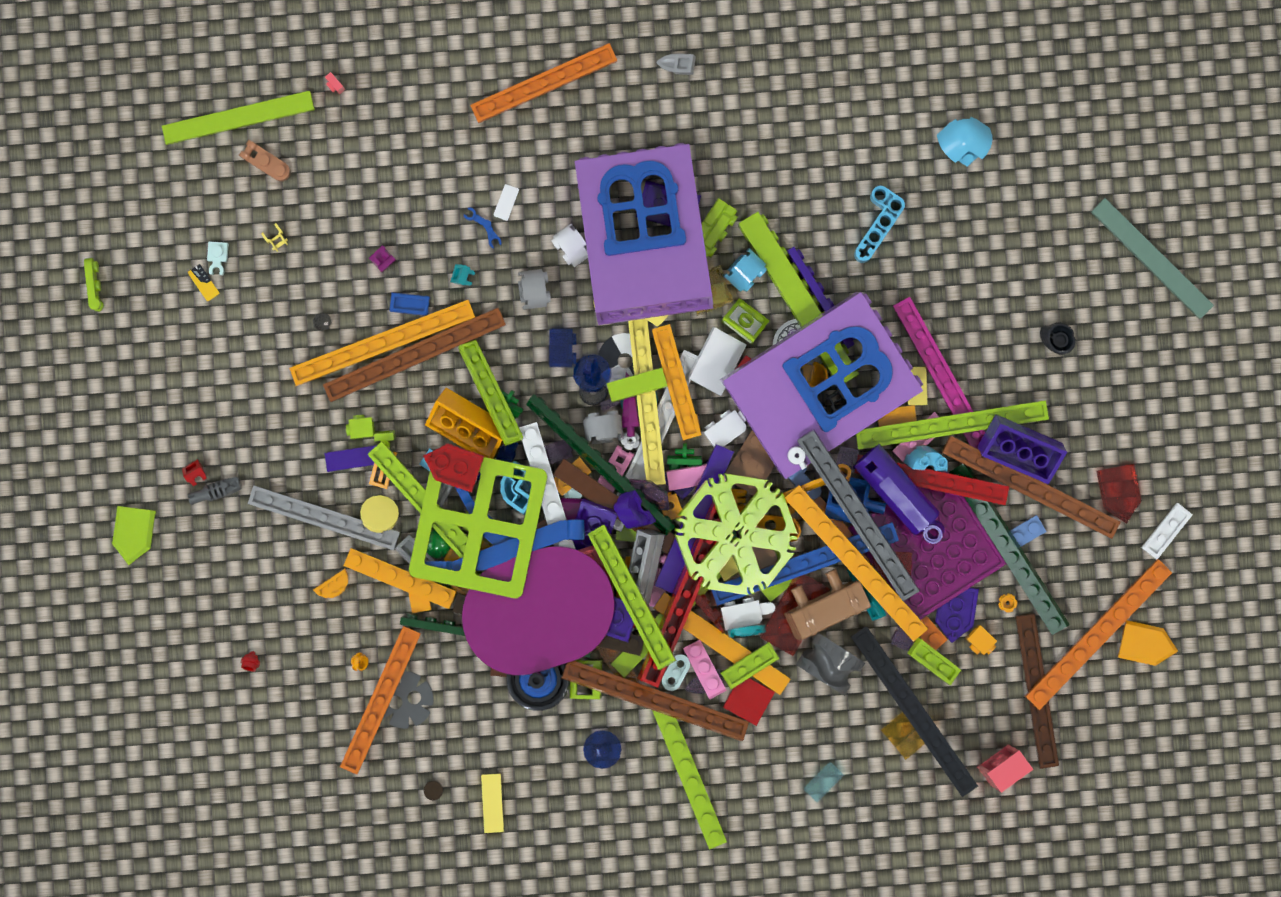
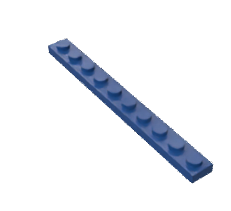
(804, 564)

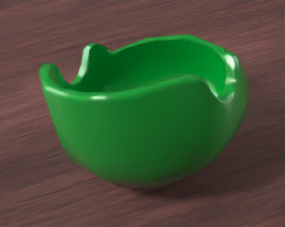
(437, 546)

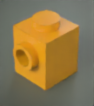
(674, 506)
(981, 641)

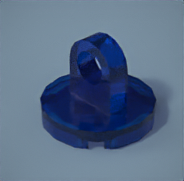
(592, 373)
(602, 749)

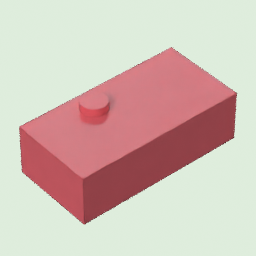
(1005, 768)

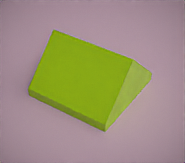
(751, 313)

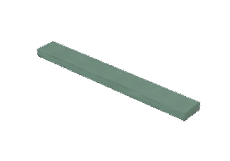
(1152, 258)

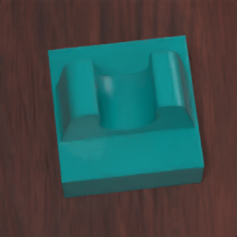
(460, 275)

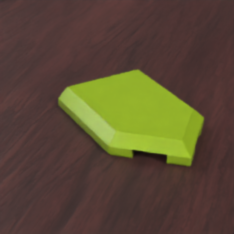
(133, 532)

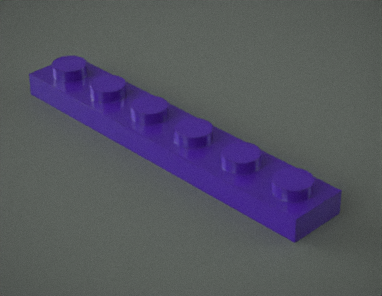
(815, 288)

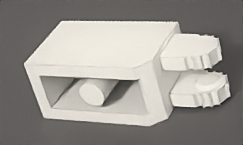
(726, 429)
(745, 613)

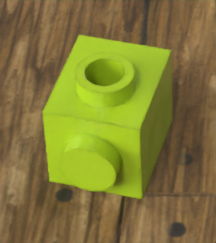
(360, 427)

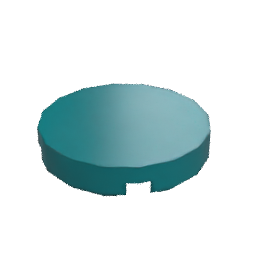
(747, 631)

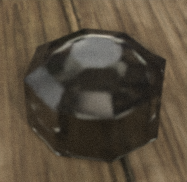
(322, 321)

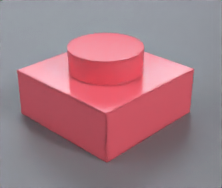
(333, 84)

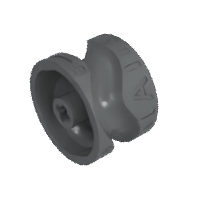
(830, 663)

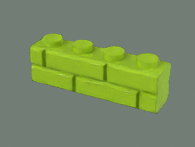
(716, 223)

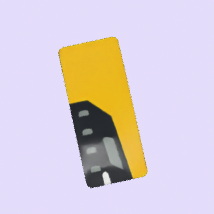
(203, 282)

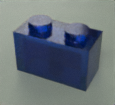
(561, 348)

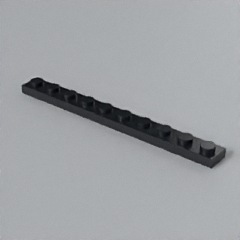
(914, 712)

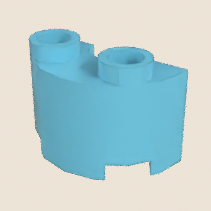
(924, 457)

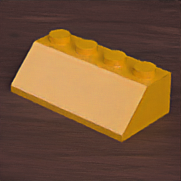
(464, 424)

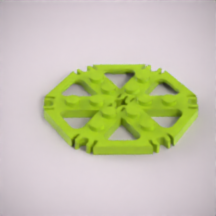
(722, 533)

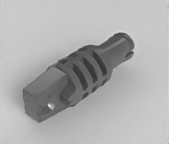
(215, 490)

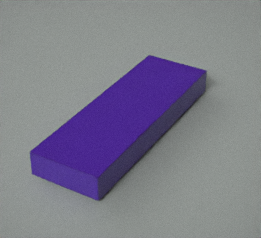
(348, 459)

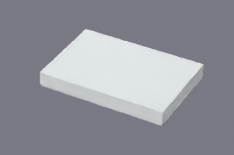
(716, 360)

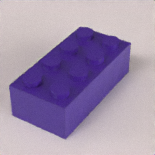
(1022, 449)

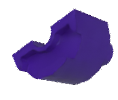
(630, 511)

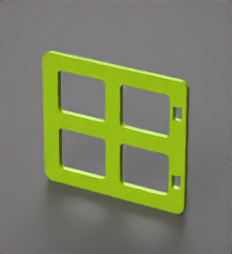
(478, 524)

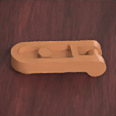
(266, 162)

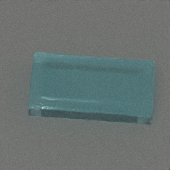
(823, 781)

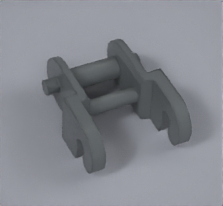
(829, 397)

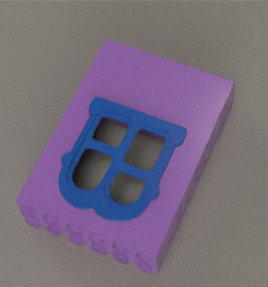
(647, 273)
(785, 407)

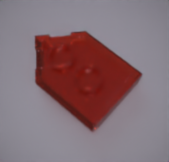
(1119, 491)

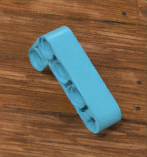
(877, 228)

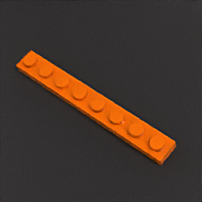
(544, 83)
(380, 700)

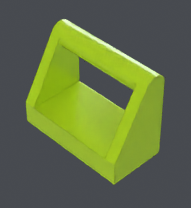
(573, 686)

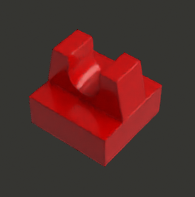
(192, 471)

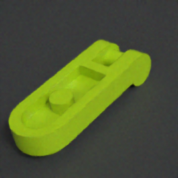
(93, 285)

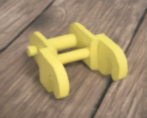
(284, 241)

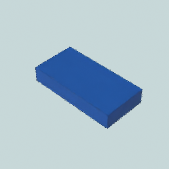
(409, 304)

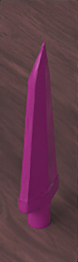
(630, 415)

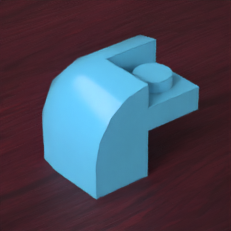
(965, 140)
(516, 491)

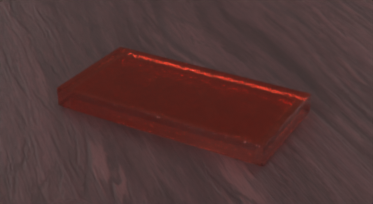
(777, 628)

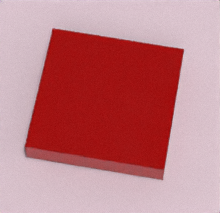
(749, 700)

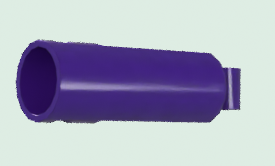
(900, 493)

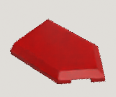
(455, 466)

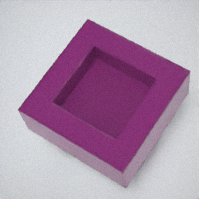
(382, 259)

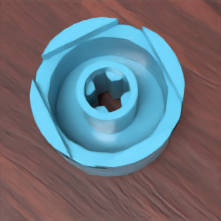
(745, 270)

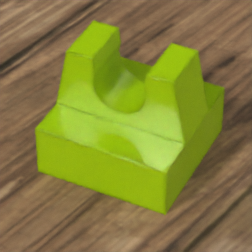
(385, 436)

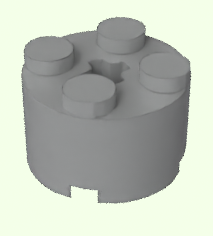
(533, 289)
(603, 428)

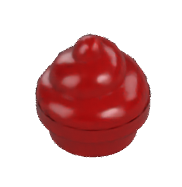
(250, 662)

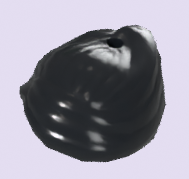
(1062, 338)

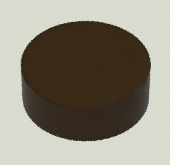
(433, 790)

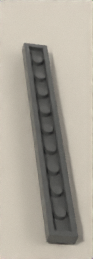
(858, 515)

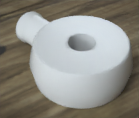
(797, 460)

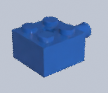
(862, 489)

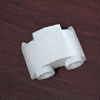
(572, 245)

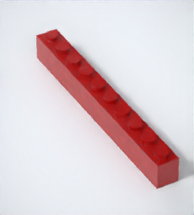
(679, 605)

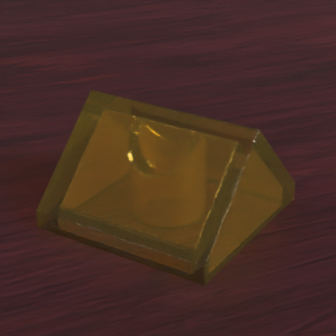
(903, 736)

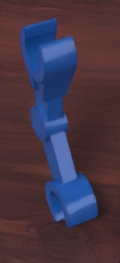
(486, 224)

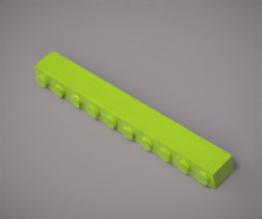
(788, 282)

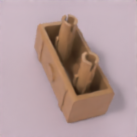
(827, 609)

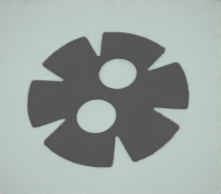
(415, 711)

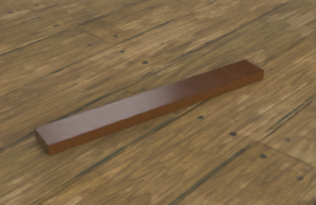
(598, 493)
(1033, 673)

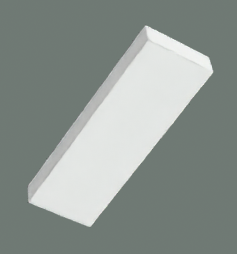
(1166, 531)

